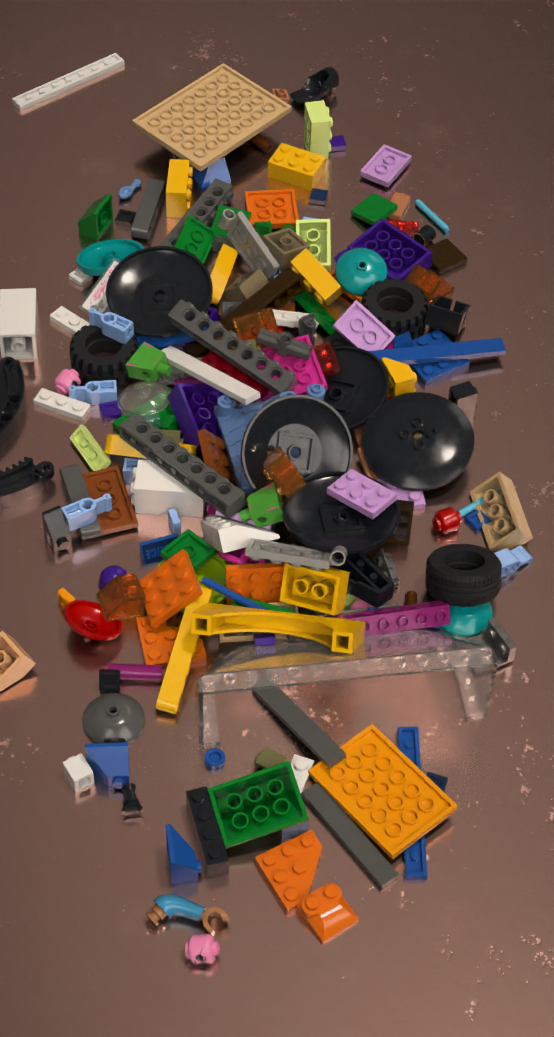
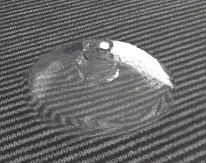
(143, 398)

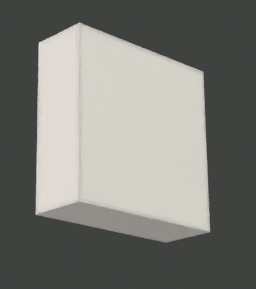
(79, 277)

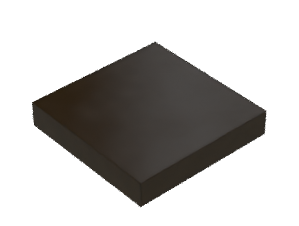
(446, 256)

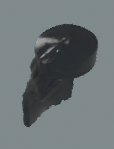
(317, 86)

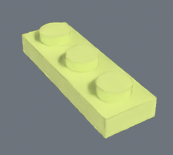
(89, 449)

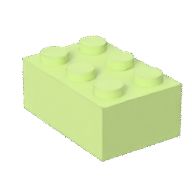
(317, 128)
(318, 235)

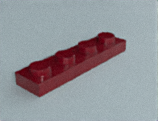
(217, 362)

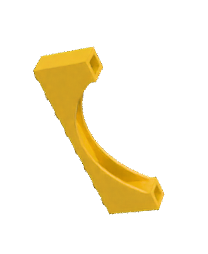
(336, 633)

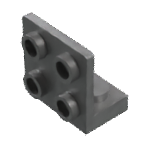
(498, 640)

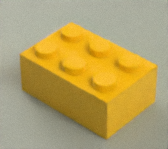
(296, 166)
(178, 188)
(316, 278)
(315, 589)

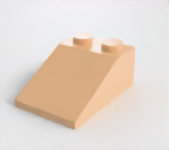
(13, 661)

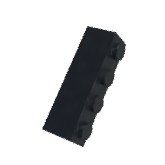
(207, 832)

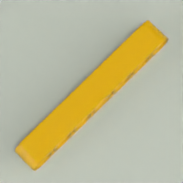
(181, 658)

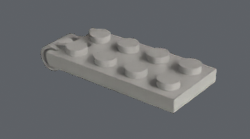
(248, 243)
(293, 554)

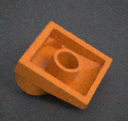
(327, 912)

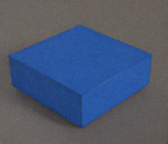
(403, 340)
(473, 520)

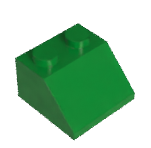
(96, 218)

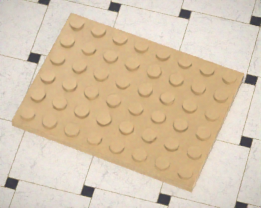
(211, 116)

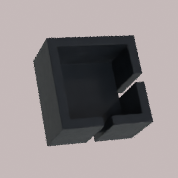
(441, 317)

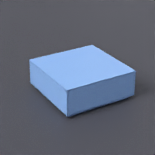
(174, 521)

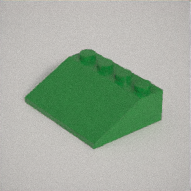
(258, 804)

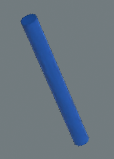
(230, 594)

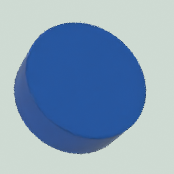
(214, 759)

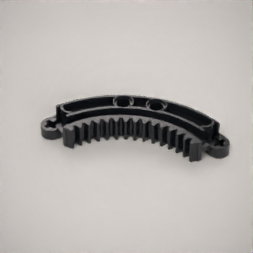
(11, 397)
(23, 481)

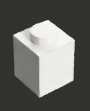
(78, 772)

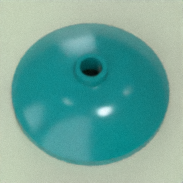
(357, 279)
(468, 620)

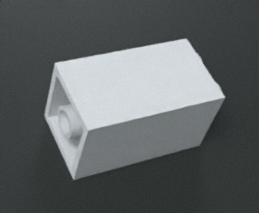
(19, 323)
(158, 492)

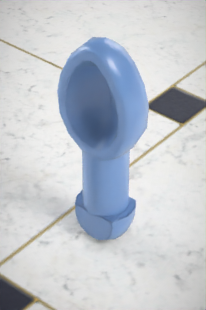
(126, 192)

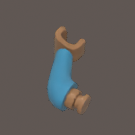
(174, 905)

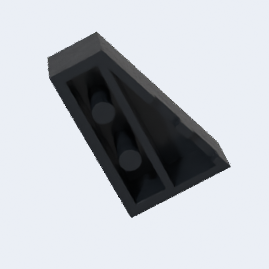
(366, 580)

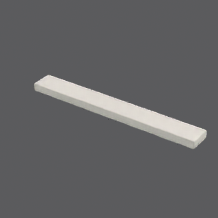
(67, 81)
(211, 376)

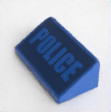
(151, 549)

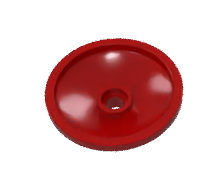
(88, 621)

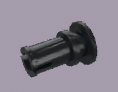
(131, 803)

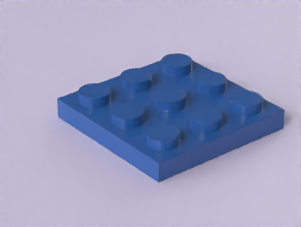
(434, 371)

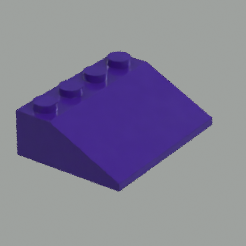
(395, 247)
(194, 411)

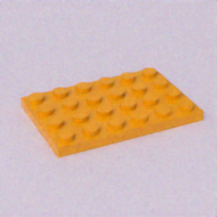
(384, 792)

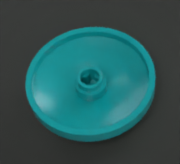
(97, 257)

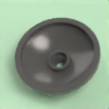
(125, 723)

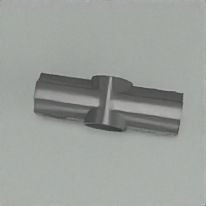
(284, 344)

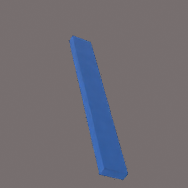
(444, 352)
(415, 856)

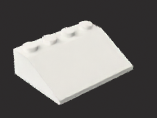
(230, 534)

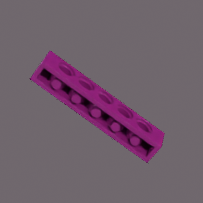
(401, 617)

